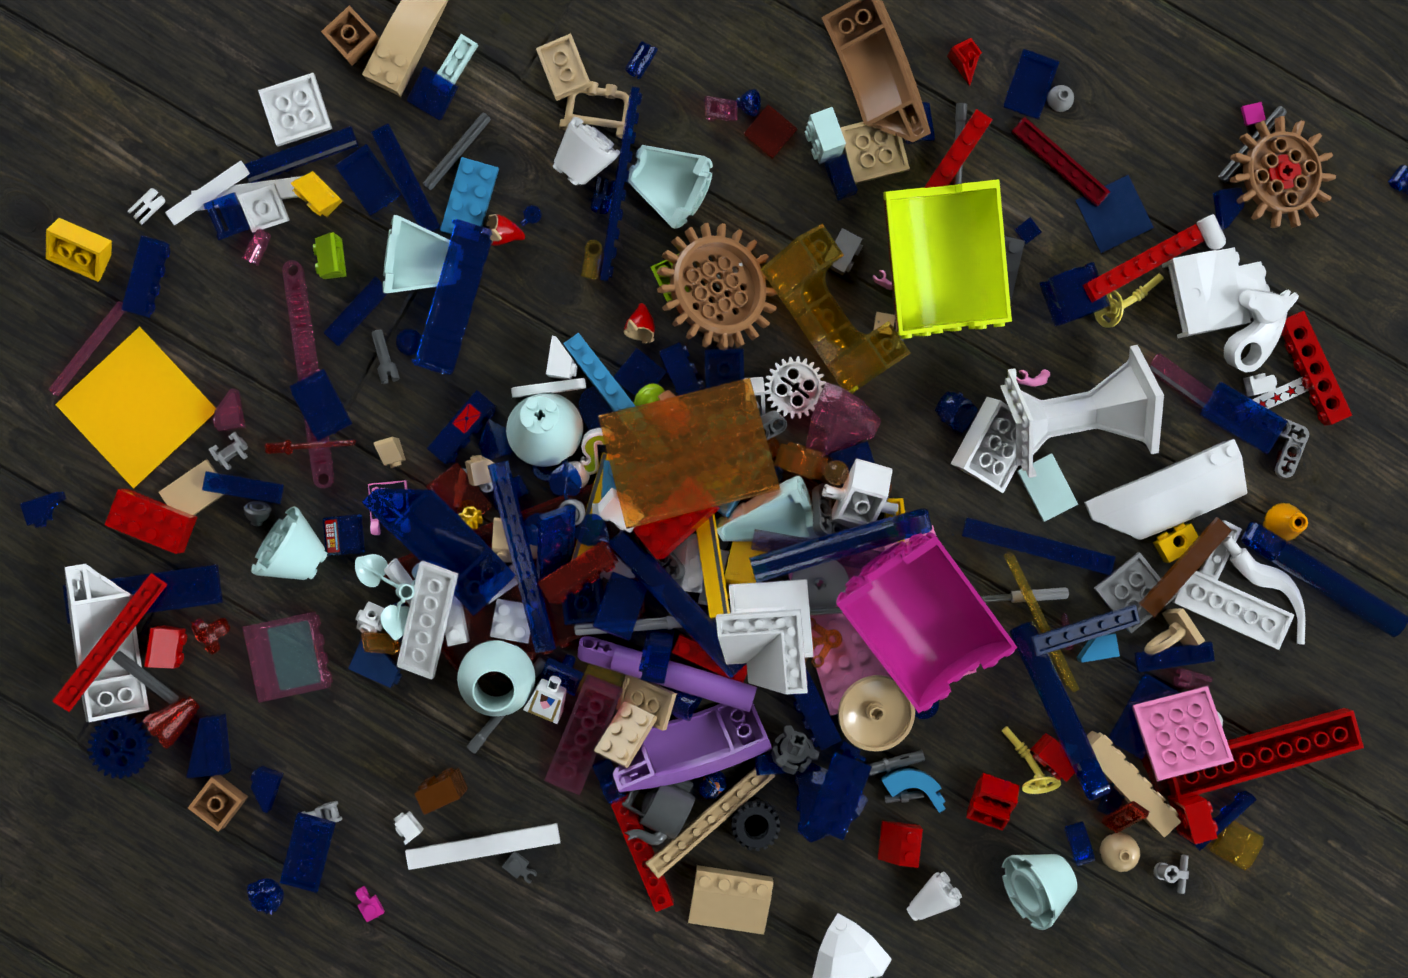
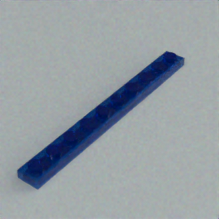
(621, 176)
(521, 556)

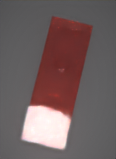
(1125, 816)

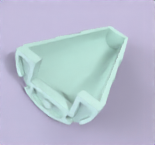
(779, 511)

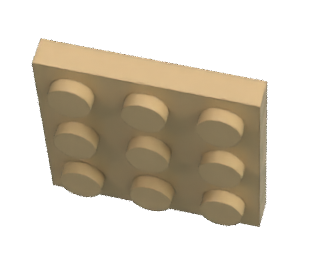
(873, 152)

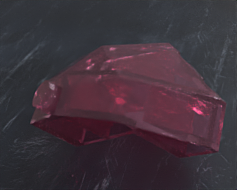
(840, 421)

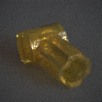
(592, 261)

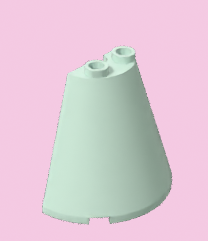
(671, 182)
(412, 257)

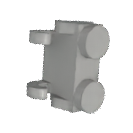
(230, 451)

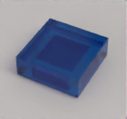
(1028, 230)

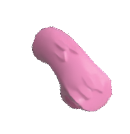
(883, 282)
(1039, 380)

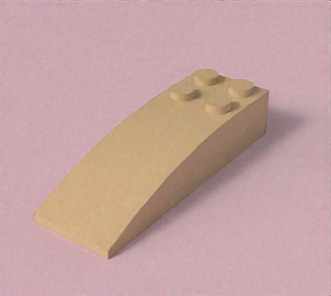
(403, 44)

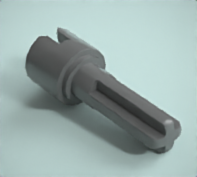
(386, 367)

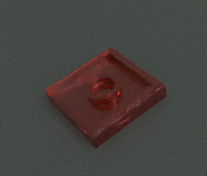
(770, 131)

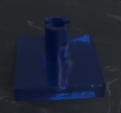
(569, 677)

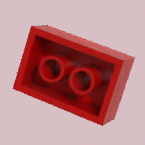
(1195, 818)

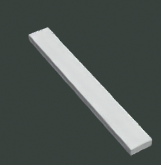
(482, 846)

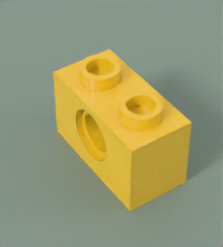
(1165, 544)

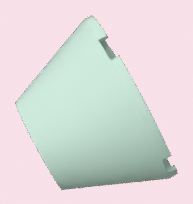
(502, 658)
(1039, 886)

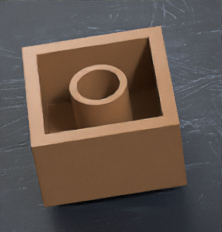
(350, 35)
(217, 802)

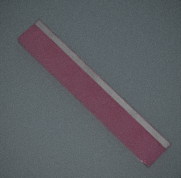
(1180, 380)

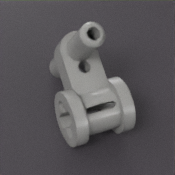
(1171, 873)

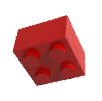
(1051, 754)

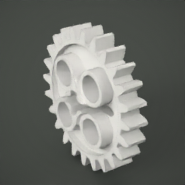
(805, 373)

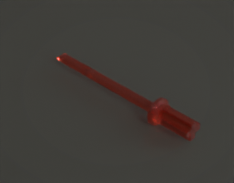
(287, 446)

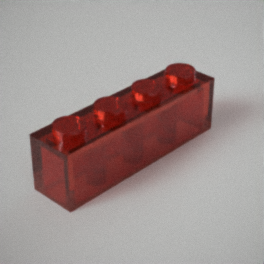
(578, 572)

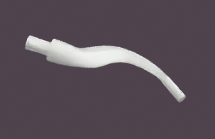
(1268, 577)

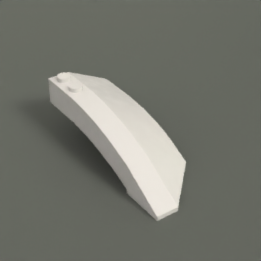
(1173, 493)
(92, 608)

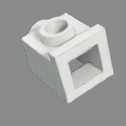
(1259, 384)
(407, 826)

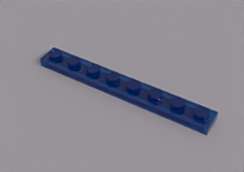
(1038, 546)

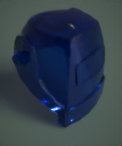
(956, 410)

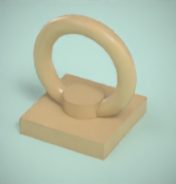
(1180, 629)

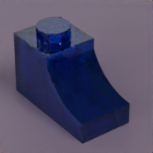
(40, 510)

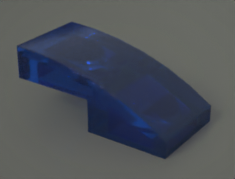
(604, 773)
(1079, 843)

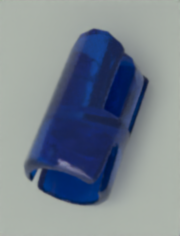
(641, 59)
(601, 198)

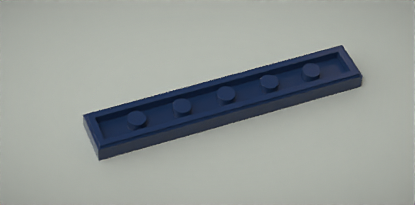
(1084, 630)

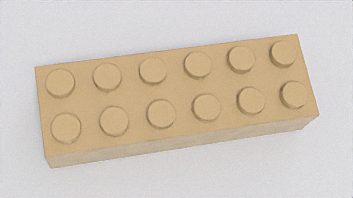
(1133, 786)

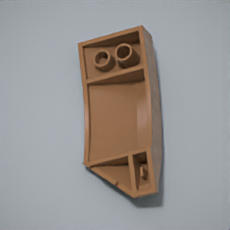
(877, 68)

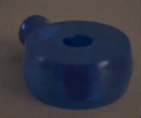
(527, 215)

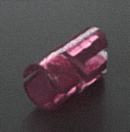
(1191, 680)

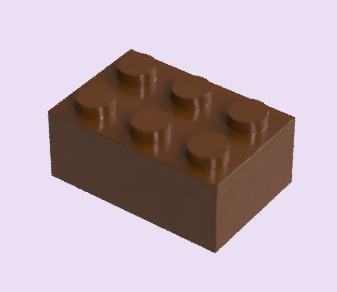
(440, 791)

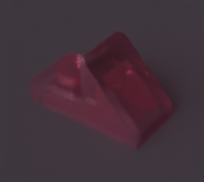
(720, 109)

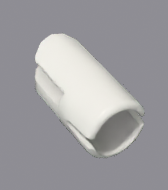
(147, 199)
(1212, 232)

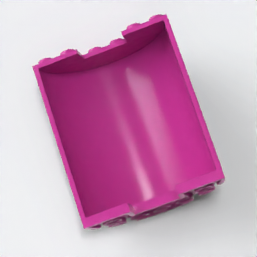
(923, 619)

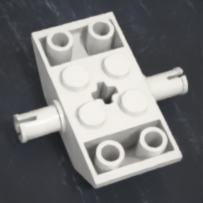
(862, 495)

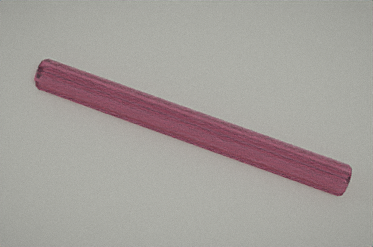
(87, 349)

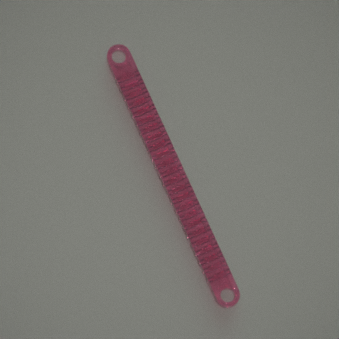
(306, 359)

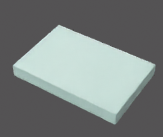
(1048, 489)

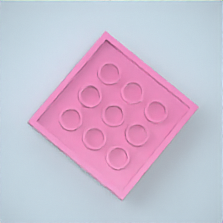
(1182, 733)

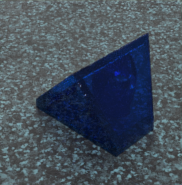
(494, 441)

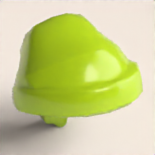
(648, 394)

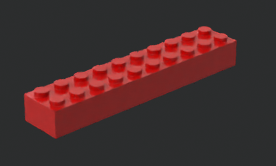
(1275, 751)

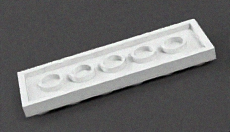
(1234, 609)
(427, 619)

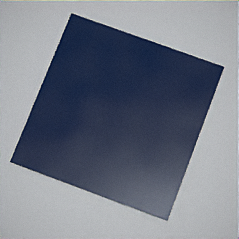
(1117, 217)

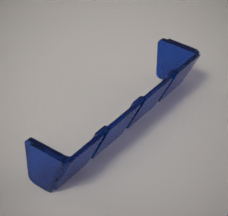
(454, 297)

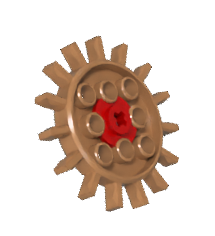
(1282, 172)

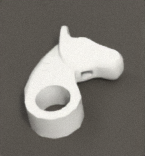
(1269, 317)

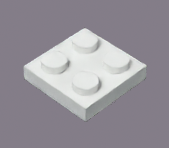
(263, 207)
(510, 621)

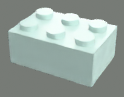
(825, 135)

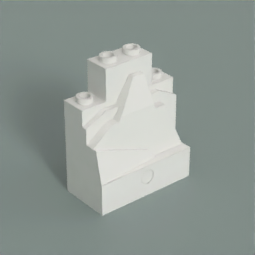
(1210, 288)

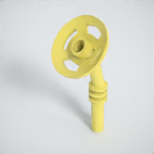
(1117, 307)
(1040, 780)

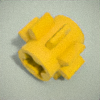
(472, 517)

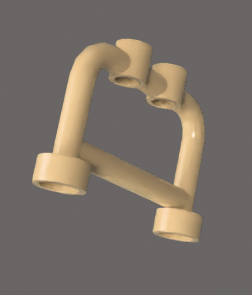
(610, 92)

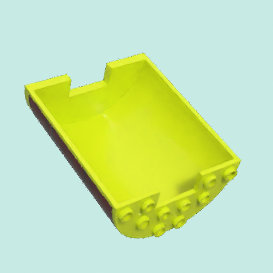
(947, 258)

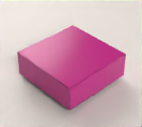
(1253, 113)

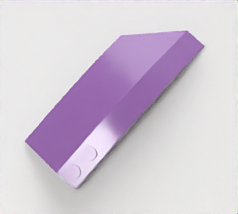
(694, 748)

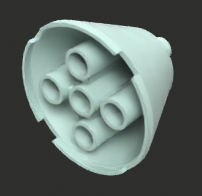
(544, 429)
(290, 549)

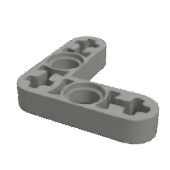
(1291, 441)

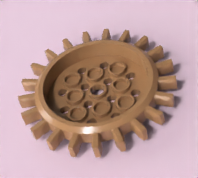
(726, 255)

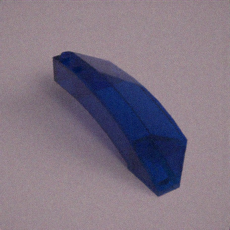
(443, 539)

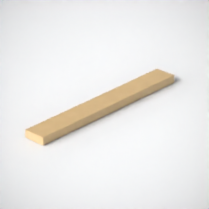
(707, 822)

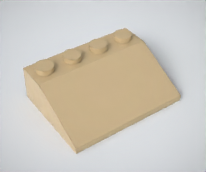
(730, 899)

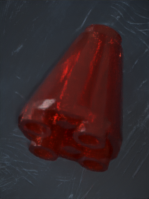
(171, 720)

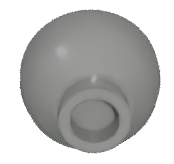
(1060, 98)
(580, 510)

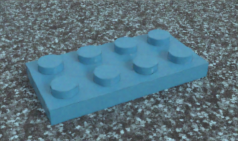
(470, 194)

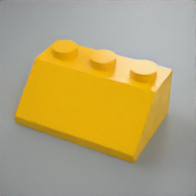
(77, 249)

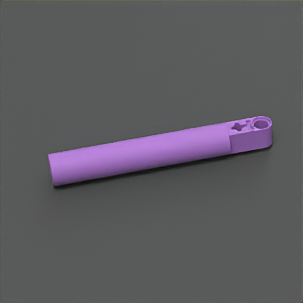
(678, 675)

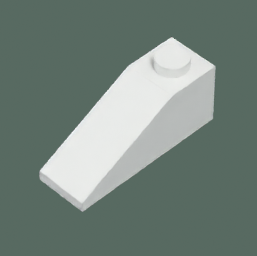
(456, 627)

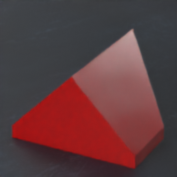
(965, 58)

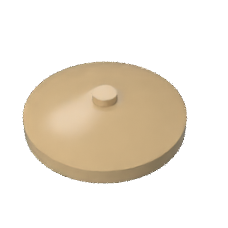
(875, 713)

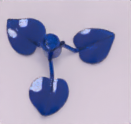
(566, 482)

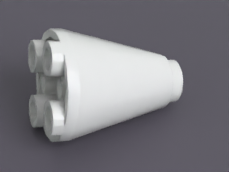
(934, 897)

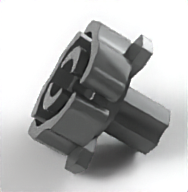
(794, 749)

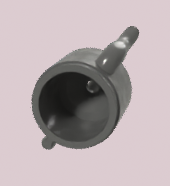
(662, 811)

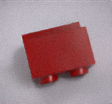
(993, 801)

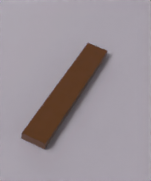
(1185, 567)

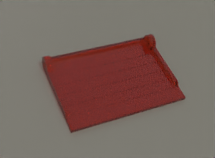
(457, 492)

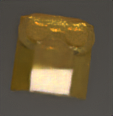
(1238, 845)

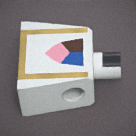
(547, 700)

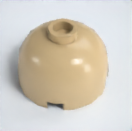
(1120, 852)

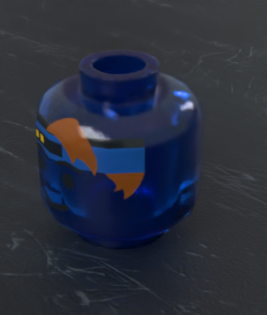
(712, 785)

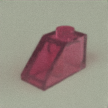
(229, 412)

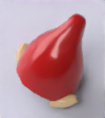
(503, 230)
(640, 325)

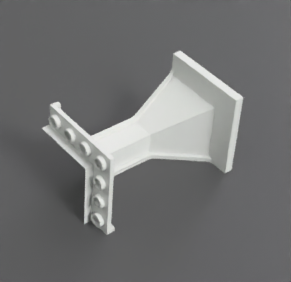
(1122, 404)
(769, 633)

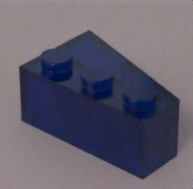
(210, 748)

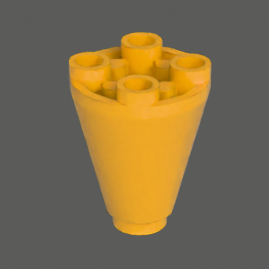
(1285, 521)

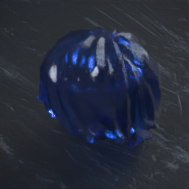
(265, 895)

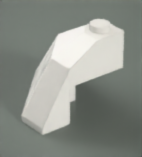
(849, 952)

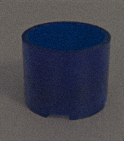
(1067, 296)

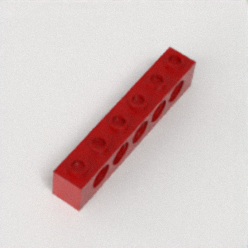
(1339, 408)
(641, 852)

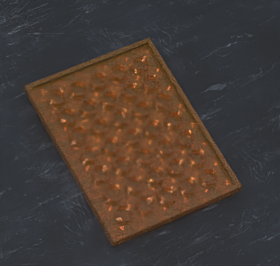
(688, 453)

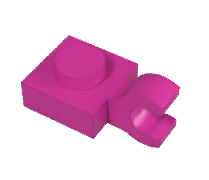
(369, 906)

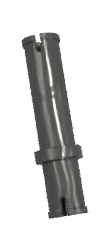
(887, 765)

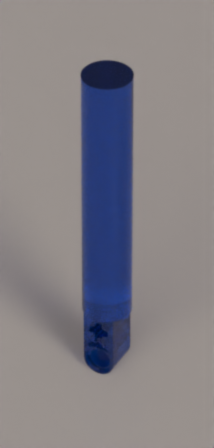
(839, 545)
(1325, 579)
(673, 598)
(1061, 714)

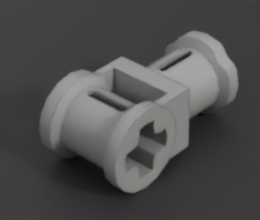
(327, 811)

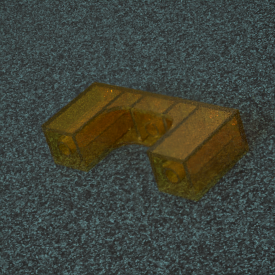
(800, 283)

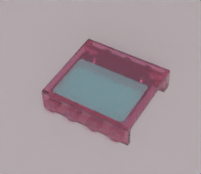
(287, 656)

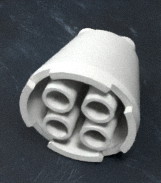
(583, 152)

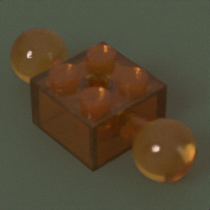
(807, 462)

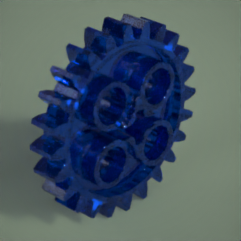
(113, 762)

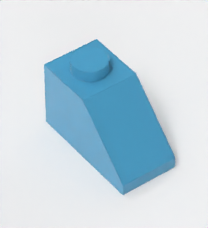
(1099, 648)

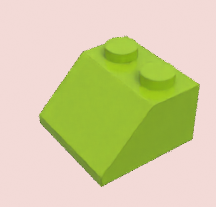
(329, 256)

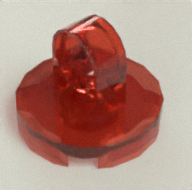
(210, 633)

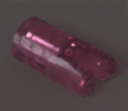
(257, 247)

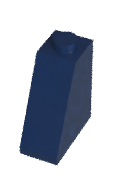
(376, 666)

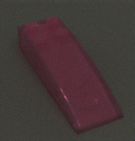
(582, 734)

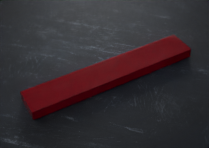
(1060, 162)

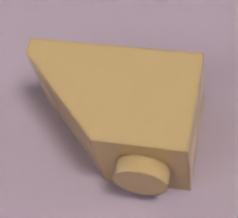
(390, 451)
(478, 470)

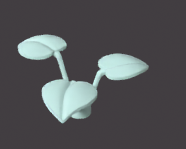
(370, 572)

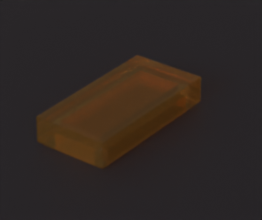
(380, 643)

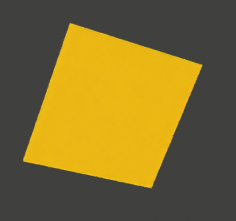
(136, 407)

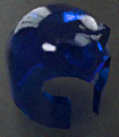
(685, 705)

